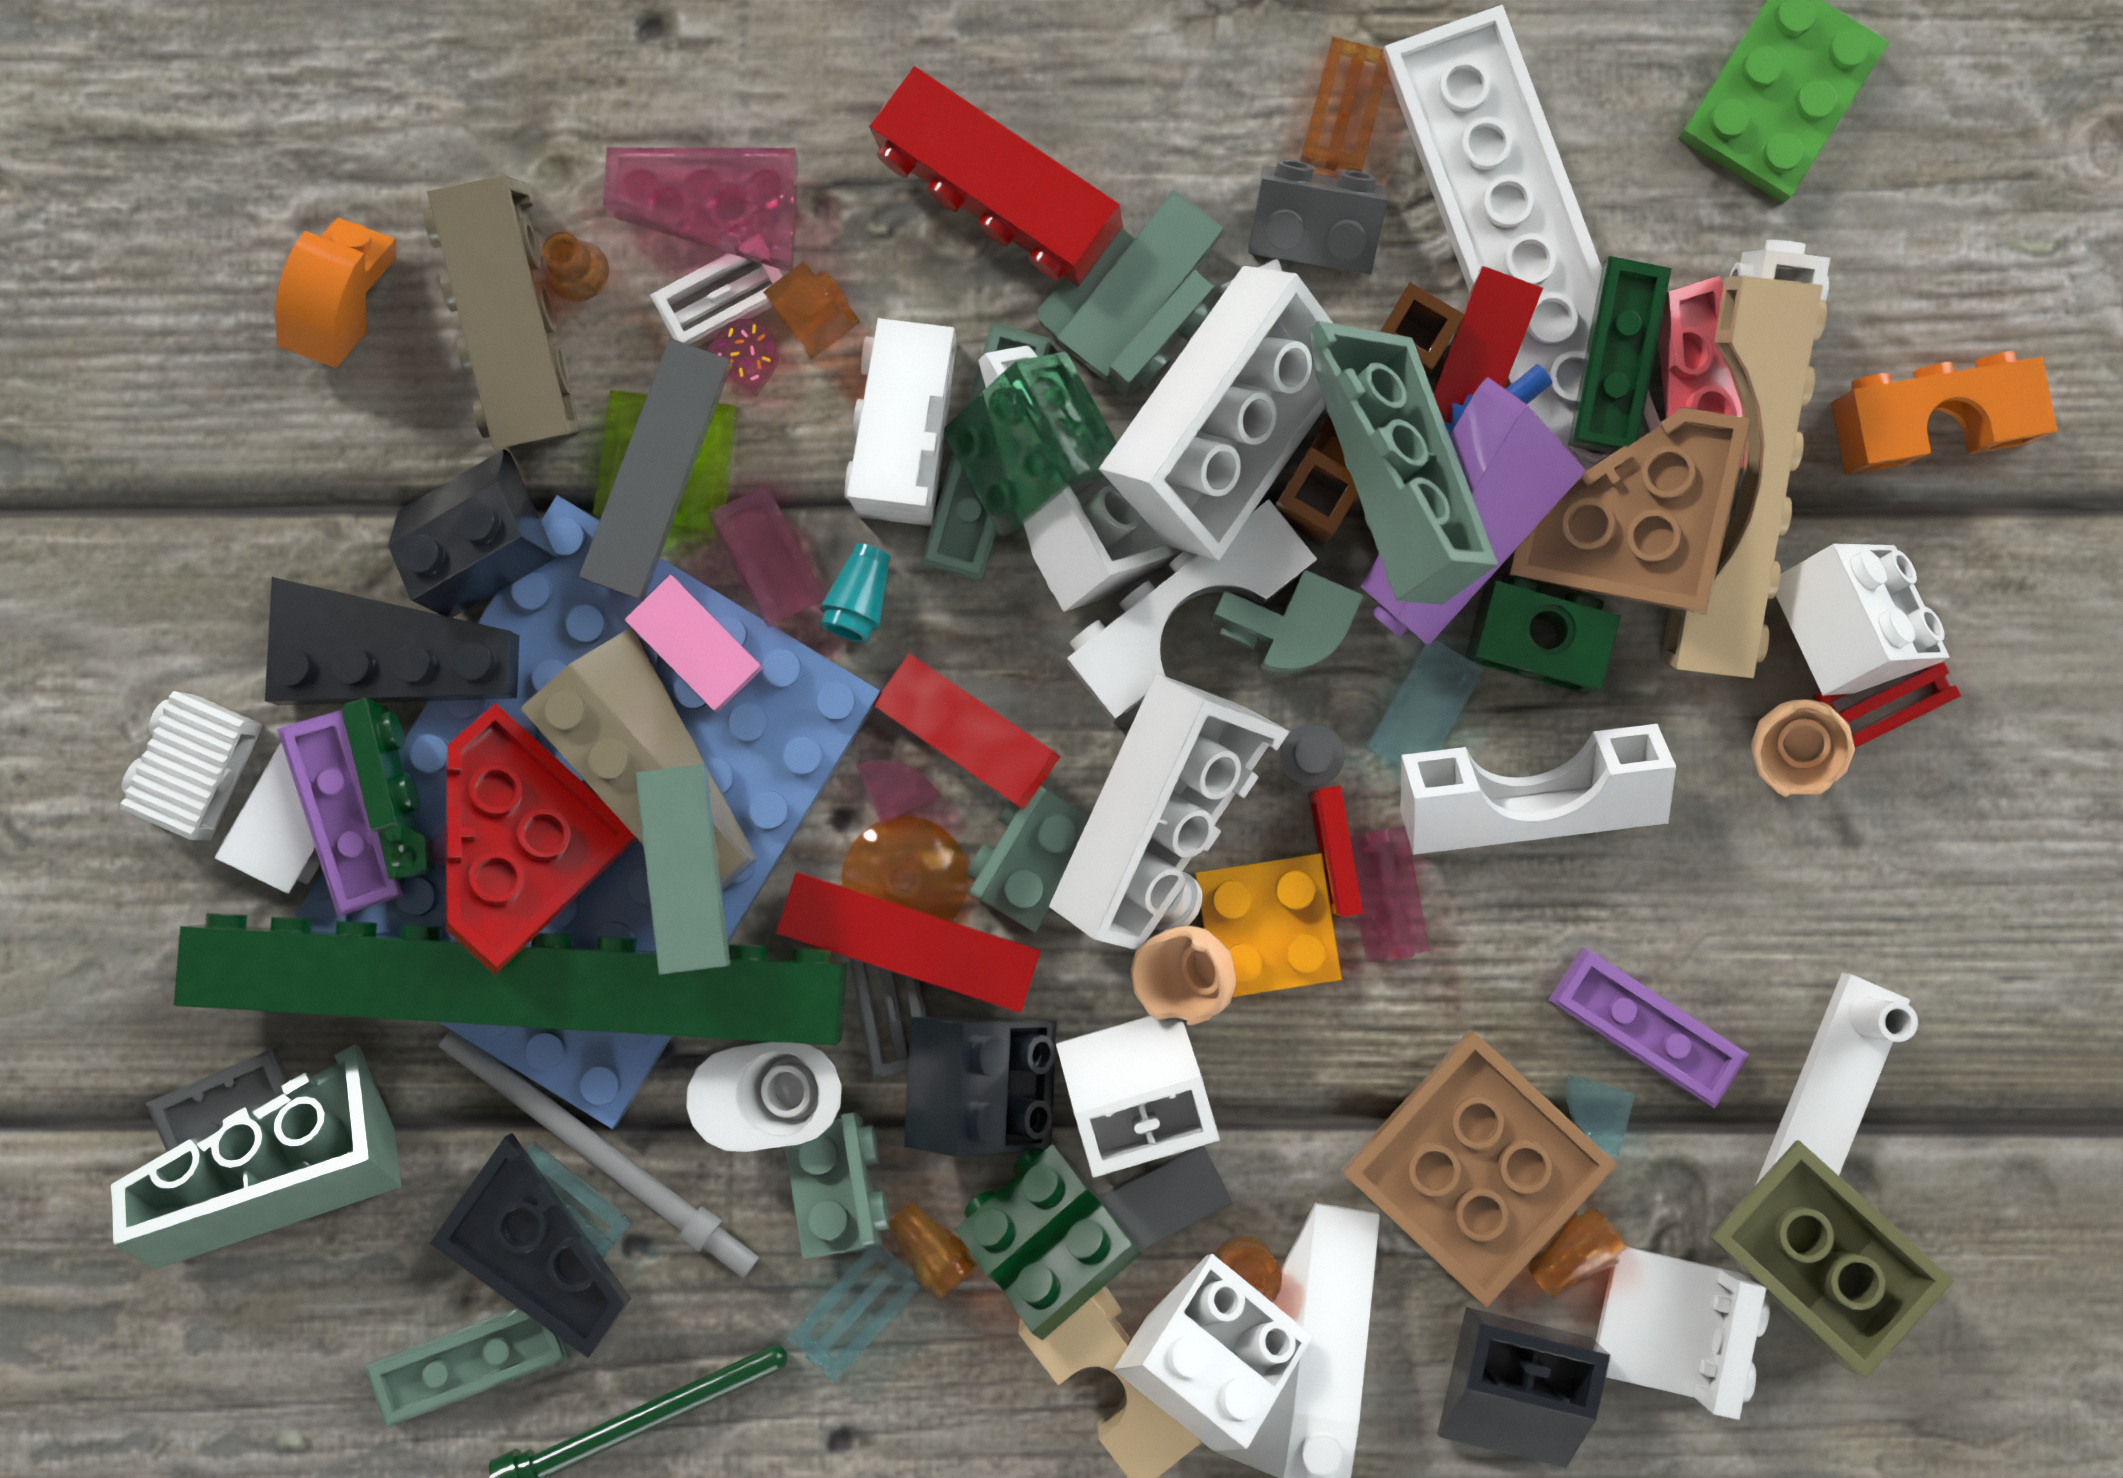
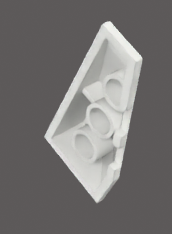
(1088, 535)
(1328, 1294)

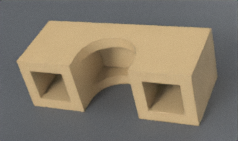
(1136, 1431)

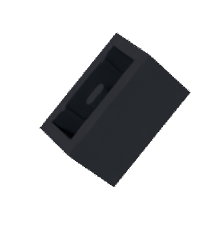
(980, 1084)
(1523, 1388)

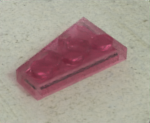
(709, 196)

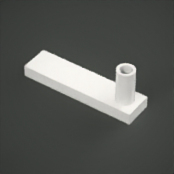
(1842, 1070)

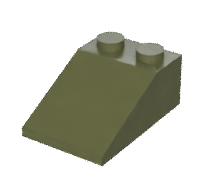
(1831, 1260)

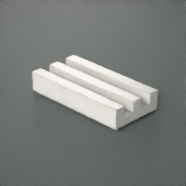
(702, 278)

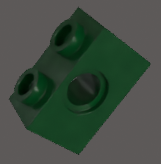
(1582, 635)

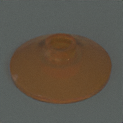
(914, 844)

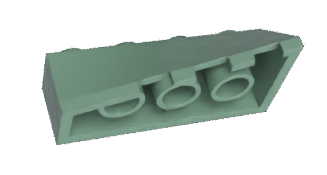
(1401, 462)
(264, 1169)

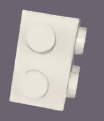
(1683, 1328)

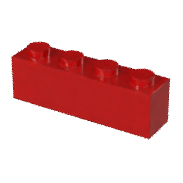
(995, 177)

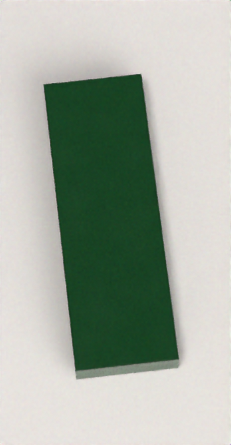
(1619, 355)

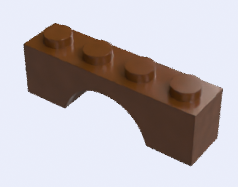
(1322, 484)

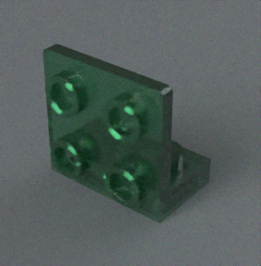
(1029, 438)

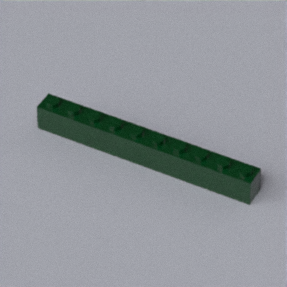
(541, 987)

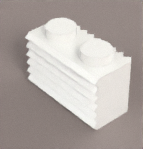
(189, 765)

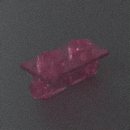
(1389, 895)

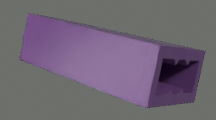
(1515, 479)

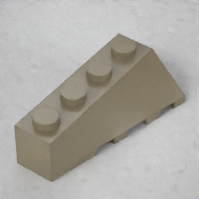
(618, 719)

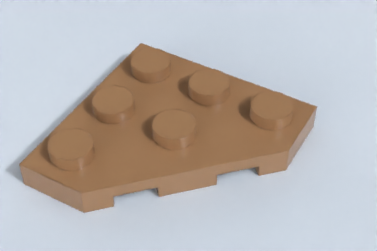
(1645, 517)

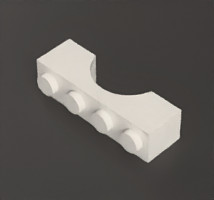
(1123, 657)
(1611, 784)

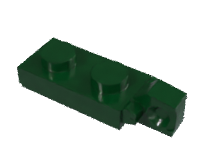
(386, 790)

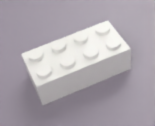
(1224, 415)

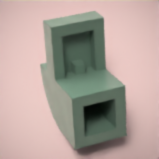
(1304, 634)

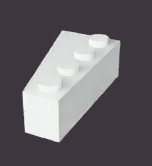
(1160, 809)

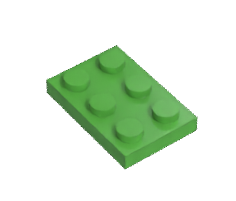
(1783, 93)

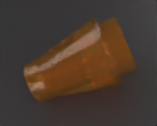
(574, 266)
(931, 1250)
(1578, 1252)

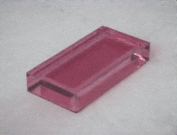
(766, 556)

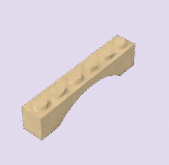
(1767, 345)

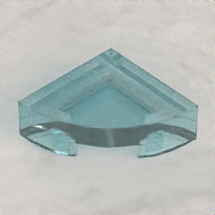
(1599, 1111)

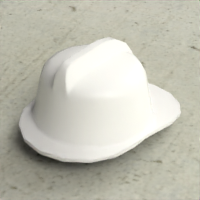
(764, 1096)

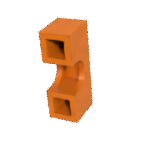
(1994, 404)

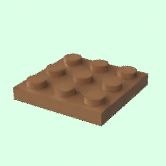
(1478, 1168)

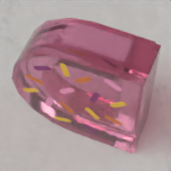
(751, 351)

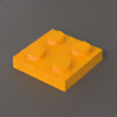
(1272, 922)

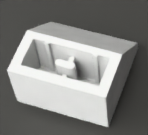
(1859, 617)
(1136, 1093)
(1214, 1355)

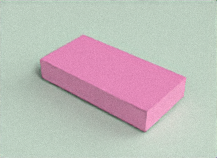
(693, 643)

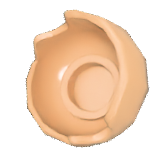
(1802, 747)
(1183, 975)

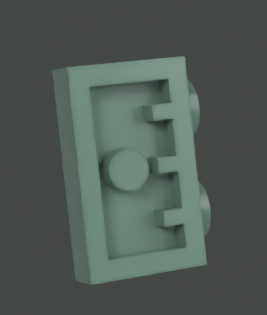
(1029, 859)
(835, 1190)

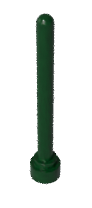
(640, 1419)

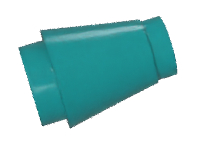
(857, 595)

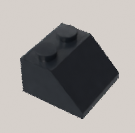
(469, 538)

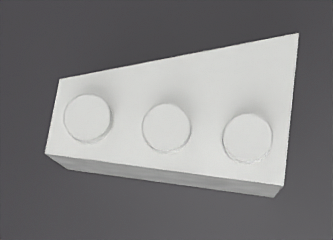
(901, 422)

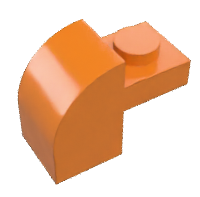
(325, 290)

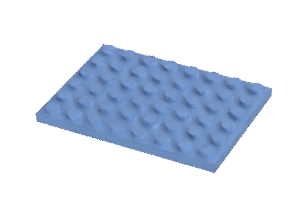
(763, 749)

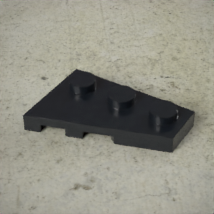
(532, 1250)

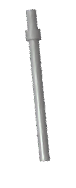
(697, 1227)

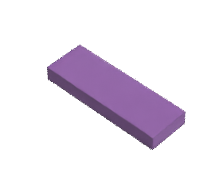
(336, 813)
(1648, 1027)

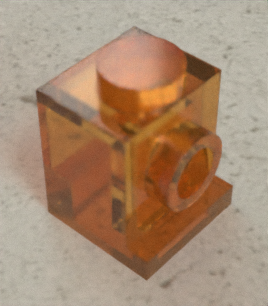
(811, 308)

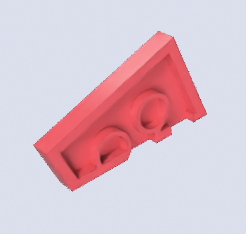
(1690, 362)

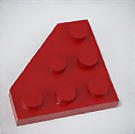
(517, 838)

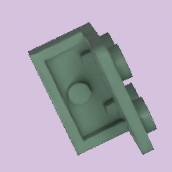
(1147, 353)

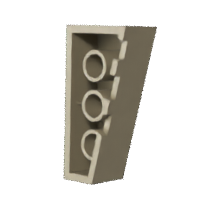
(501, 310)

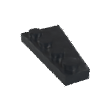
(354, 647)

